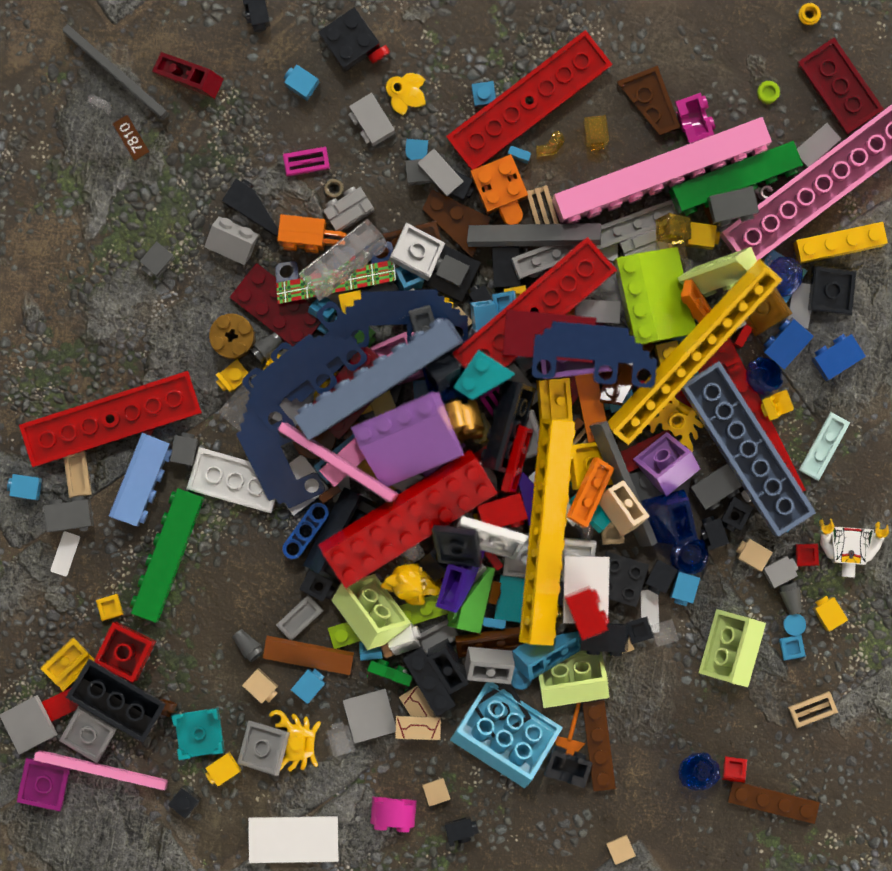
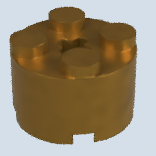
(226, 325)
(465, 419)

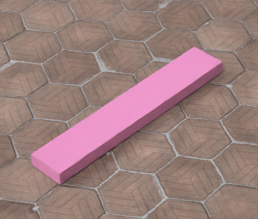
(338, 462)
(100, 769)

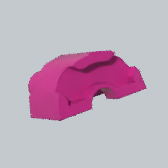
(693, 117)
(393, 813)

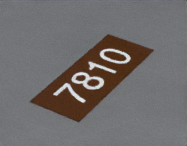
(130, 137)

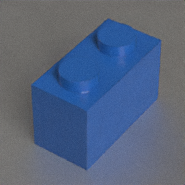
(787, 342)
(838, 357)

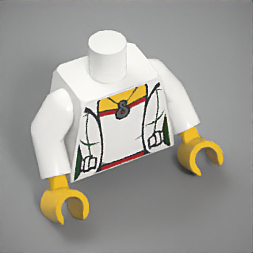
(851, 545)

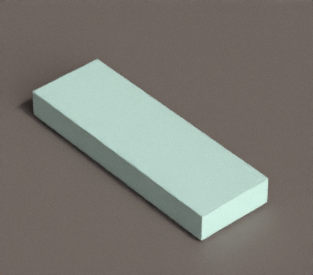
(824, 446)

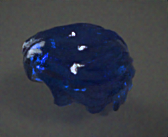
(790, 272)
(764, 376)
(689, 556)
(699, 771)

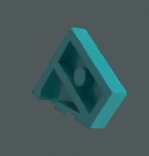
(481, 376)

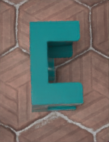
(199, 733)

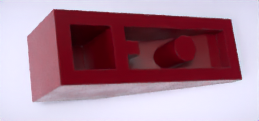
(188, 74)

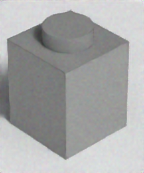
(780, 571)

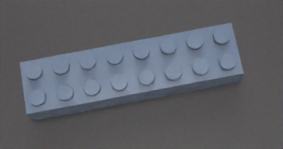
(378, 379)
(747, 449)

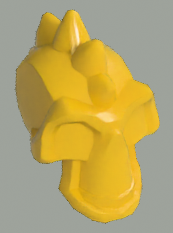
(411, 584)

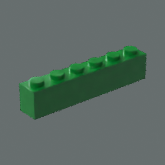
(746, 173)
(167, 555)

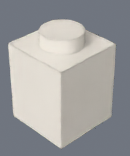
(406, 640)

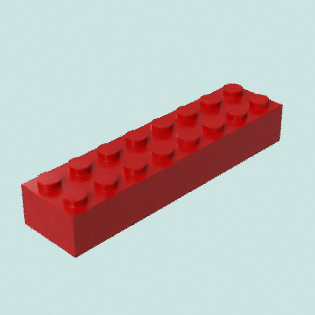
(408, 519)

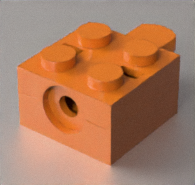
(502, 189)
(305, 234)

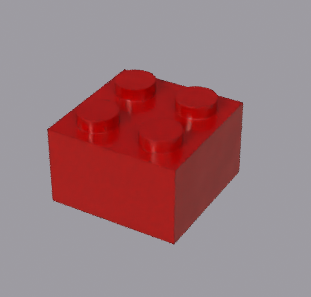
(503, 511)
(586, 613)
(125, 651)

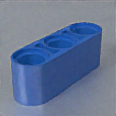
(296, 537)

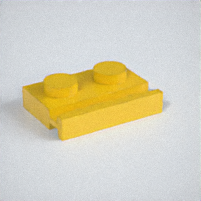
(554, 399)
(66, 664)

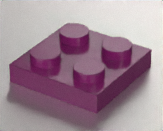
(43, 784)

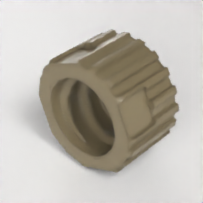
(335, 195)

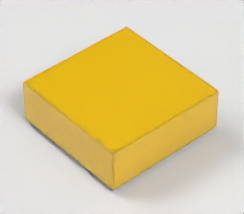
(109, 607)

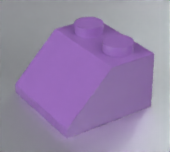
(667, 463)

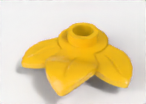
(408, 94)

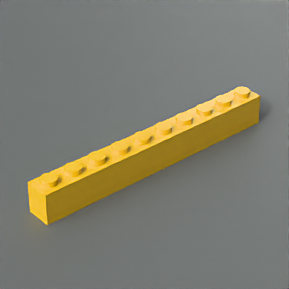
(694, 351)
(547, 532)

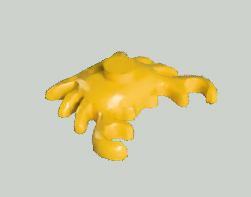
(679, 420)
(300, 741)

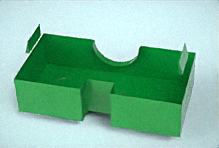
(382, 669)

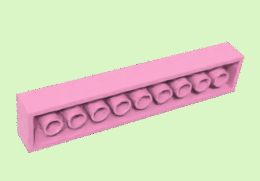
(660, 171)
(815, 188)

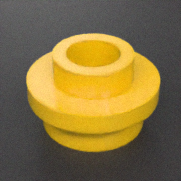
(812, 8)

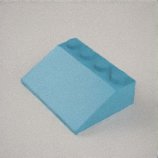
(513, 750)

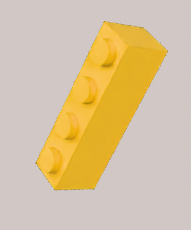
(840, 243)

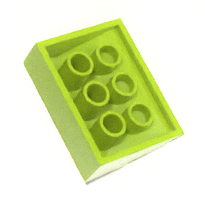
(653, 295)

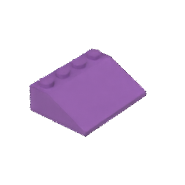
(408, 439)

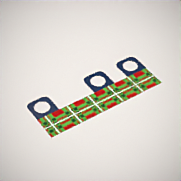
(378, 272)

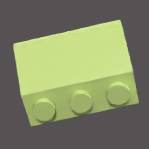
(720, 272)
(370, 611)
(732, 648)
(574, 681)

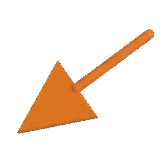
(568, 743)

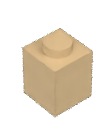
(753, 554)
(261, 686)

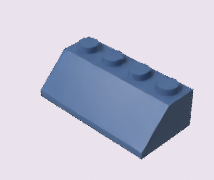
(141, 480)

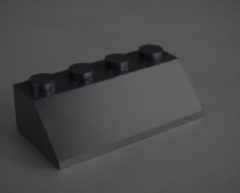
(511, 412)
(346, 511)
(115, 700)

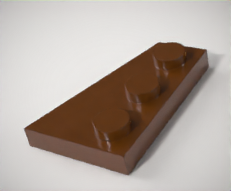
(652, 99)
(454, 218)
(619, 391)

